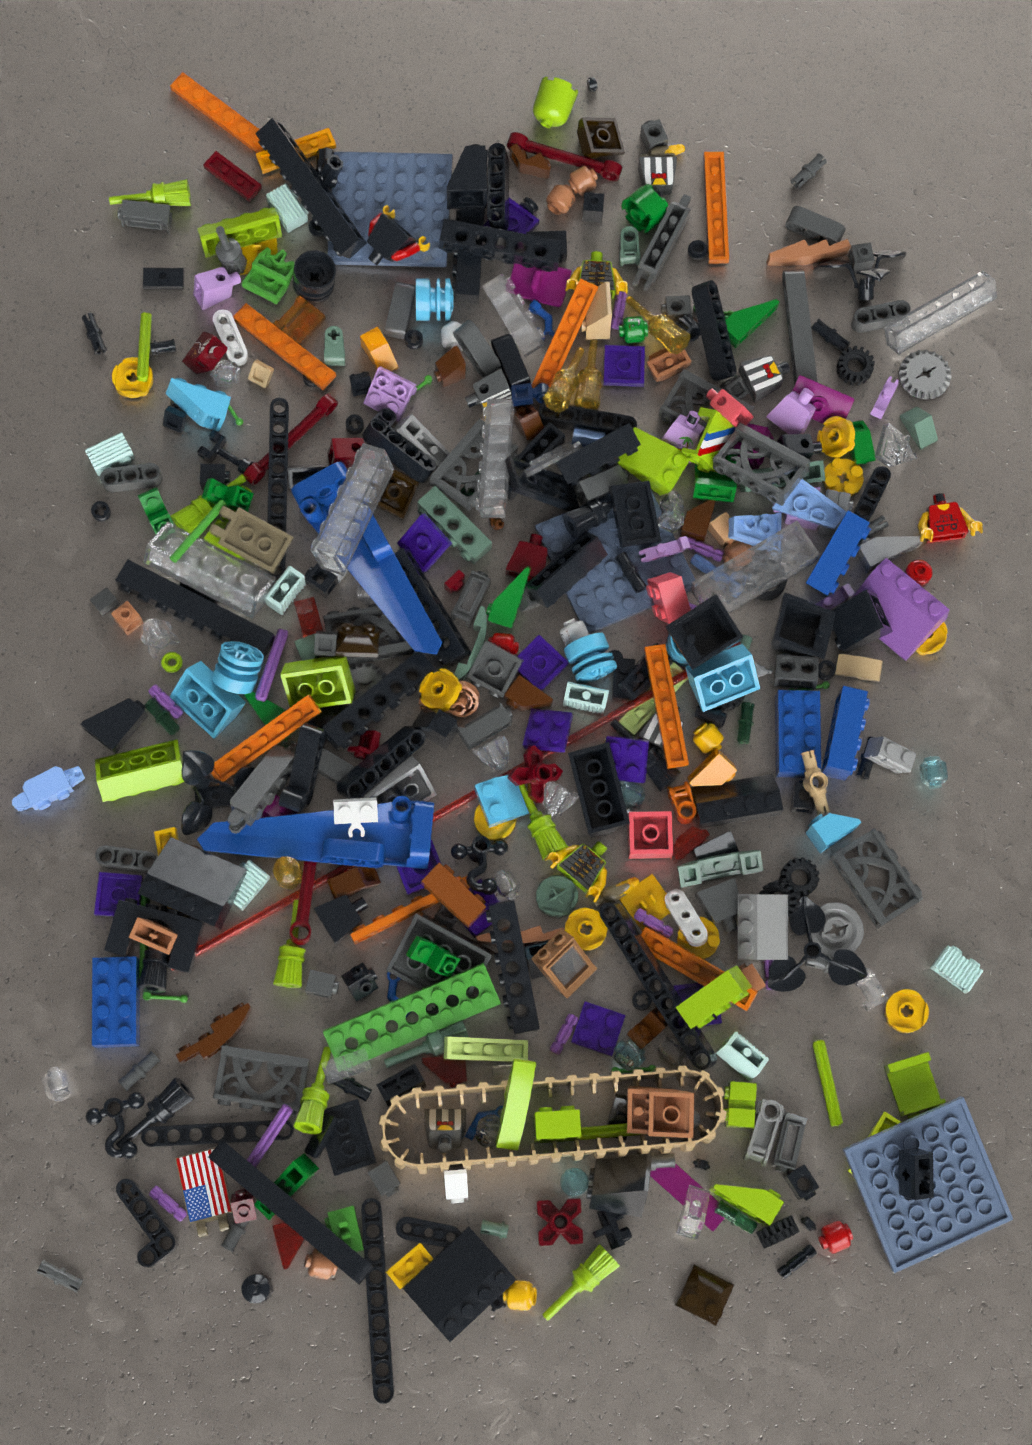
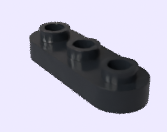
(418, 1231)

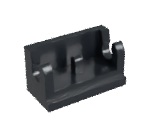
(401, 1083)

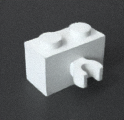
(355, 812)

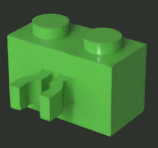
(345, 1226)

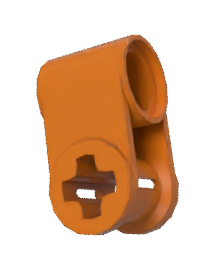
(681, 798)

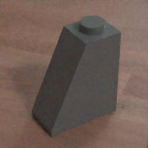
(598, 485)

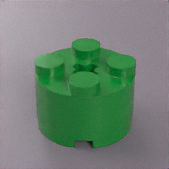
(644, 208)

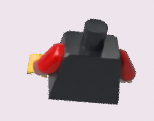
(391, 239)

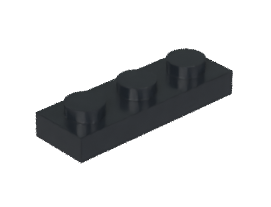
(636, 679)

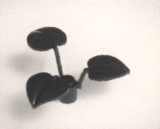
(866, 285)
(196, 772)
(844, 969)

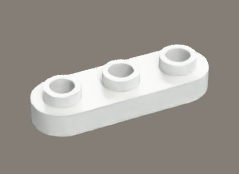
(229, 330)
(686, 925)

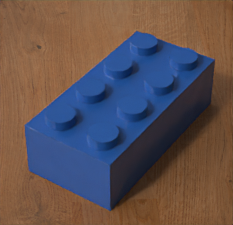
(838, 552)
(796, 731)
(844, 733)
(115, 1002)

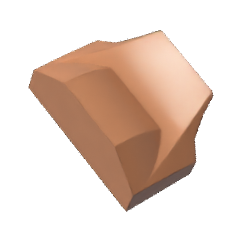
(666, 365)

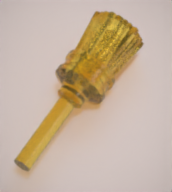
(663, 328)
(589, 381)
(563, 385)
(287, 872)

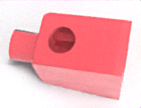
(729, 407)

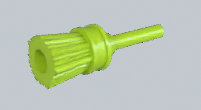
(170, 194)
(193, 514)
(542, 828)
(290, 960)
(314, 1102)
(586, 1278)

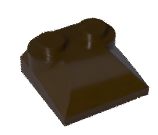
(599, 137)
(398, 494)
(357, 640)
(704, 1295)

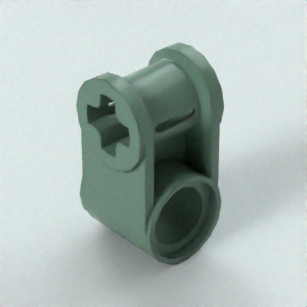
(629, 250)
(334, 349)

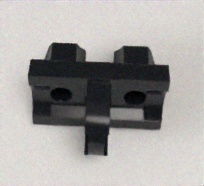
(615, 1236)

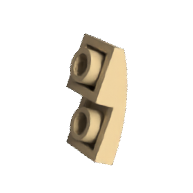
(859, 667)

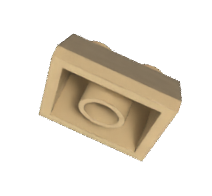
(599, 316)

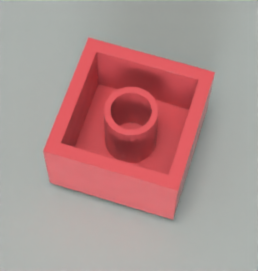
(668, 597)
(650, 835)

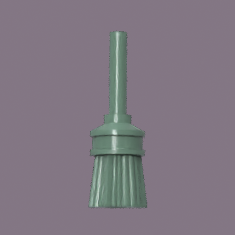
(434, 1044)

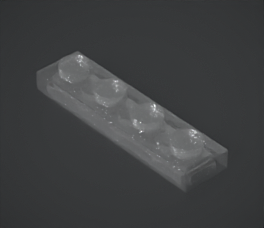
(552, 457)

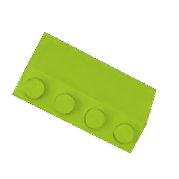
(246, 229)
(139, 770)

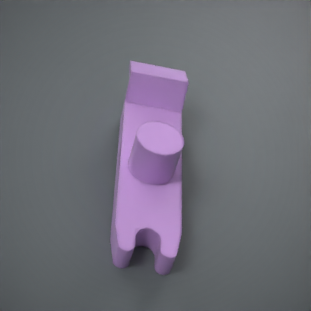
(884, 398)
(665, 549)
(837, 598)

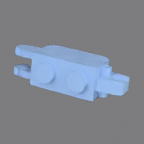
(47, 788)

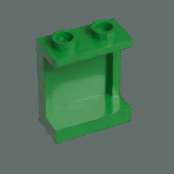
(714, 485)

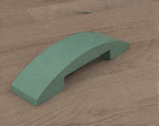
(480, 626)
(719, 866)

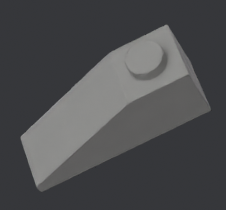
(419, 436)
(877, 549)

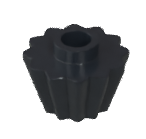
(690, 325)

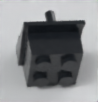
(802, 627)
(704, 632)

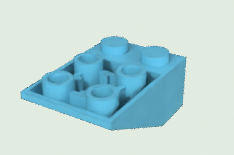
(199, 403)

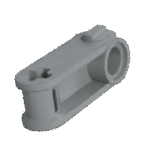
(764, 1132)

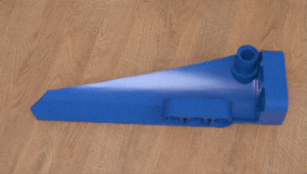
(373, 562)
(394, 840)

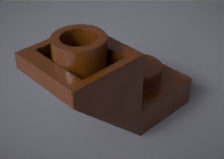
(534, 166)
(353, 881)
(648, 1028)

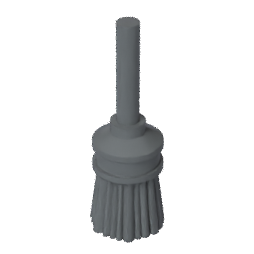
(230, 253)

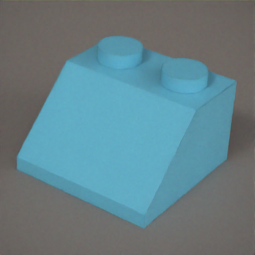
(500, 800)
(830, 829)

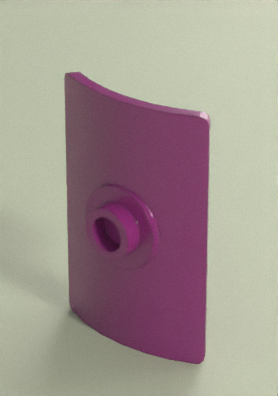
(540, 285)
(826, 400)

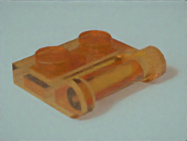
(304, 324)

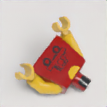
(946, 521)

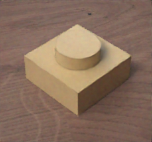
(260, 373)

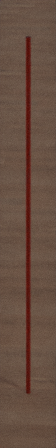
(436, 816)

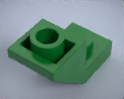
(863, 450)
(233, 496)
(155, 509)
(433, 956)

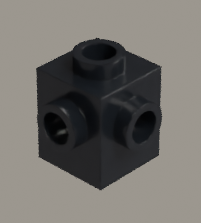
(360, 981)

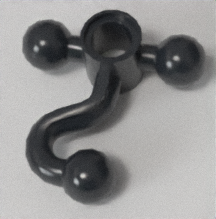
(460, 851)
(95, 1116)

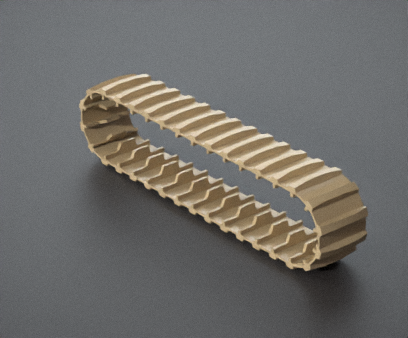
(636, 1075)

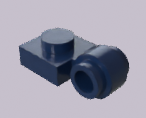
(524, 393)

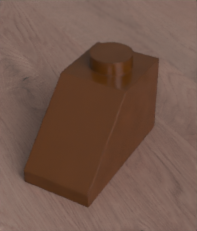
(450, 367)
(527, 421)
(697, 521)
(526, 696)

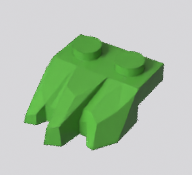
(269, 275)

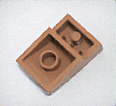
(660, 1112)

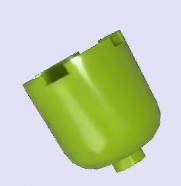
(554, 102)

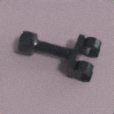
(220, 441)

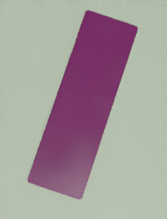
(677, 1182)

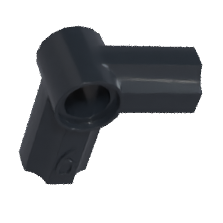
(328, 166)

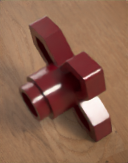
(535, 774)
(551, 1231)

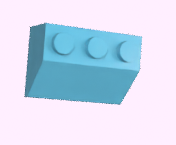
(723, 677)
(205, 701)

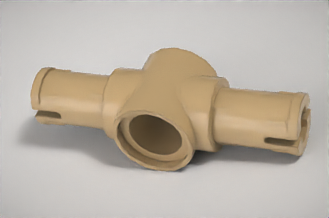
(813, 771)

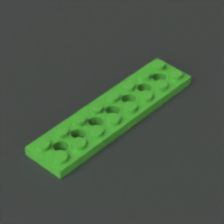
(415, 1002)

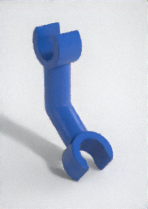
(536, 308)
(392, 988)
(471, 1132)

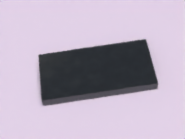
(541, 486)

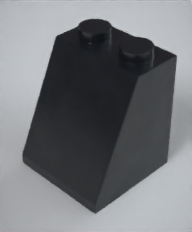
(469, 180)
(860, 621)
(620, 1184)

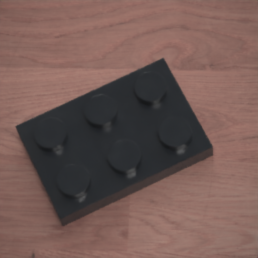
(634, 514)
(350, 1142)

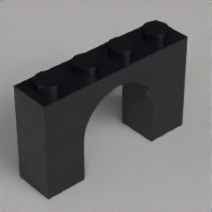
(186, 943)

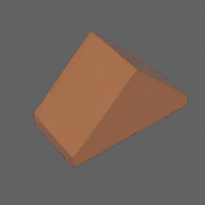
(153, 935)

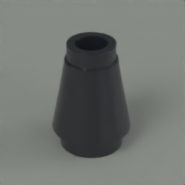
(713, 716)

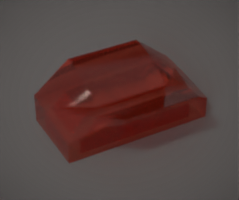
(687, 842)

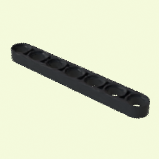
(185, 1140)

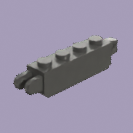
(663, 242)
(261, 786)

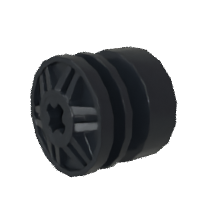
(314, 267)

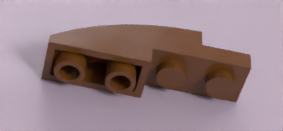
(224, 1029)

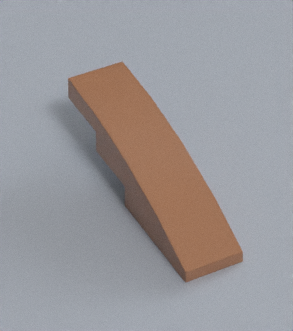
(802, 254)
(529, 937)

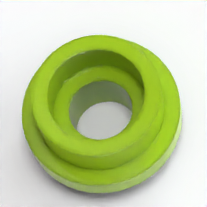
(171, 656)

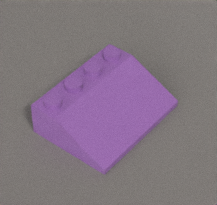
(908, 607)

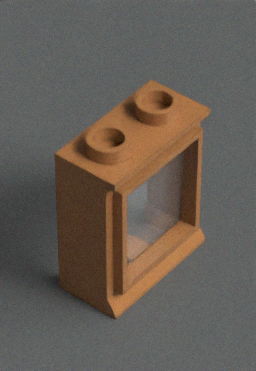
(564, 963)

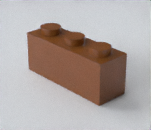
(454, 894)

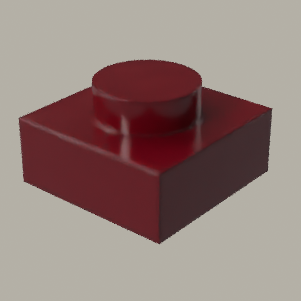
(455, 582)

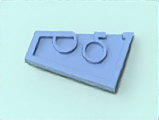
(812, 506)
(755, 528)

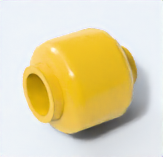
(707, 737)
(520, 1295)

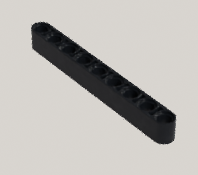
(278, 478)
(648, 980)
(290, 1212)
(374, 1311)

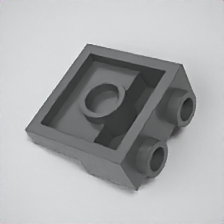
(494, 669)

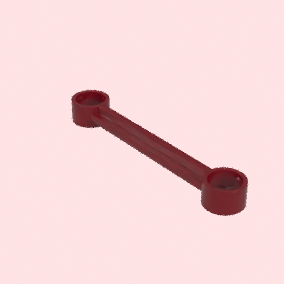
(608, 170)
(323, 408)
(304, 902)

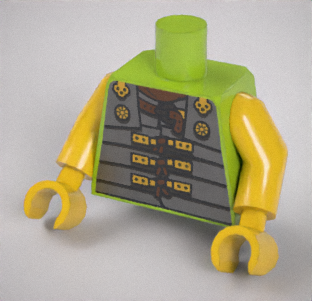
(597, 272)
(582, 867)

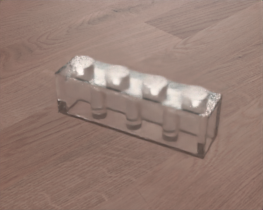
(513, 314)

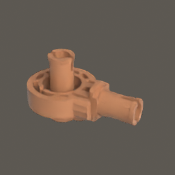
(459, 708)

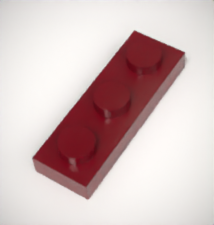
(232, 176)

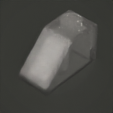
(346, 1066)
(693, 1212)

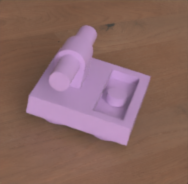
(390, 392)

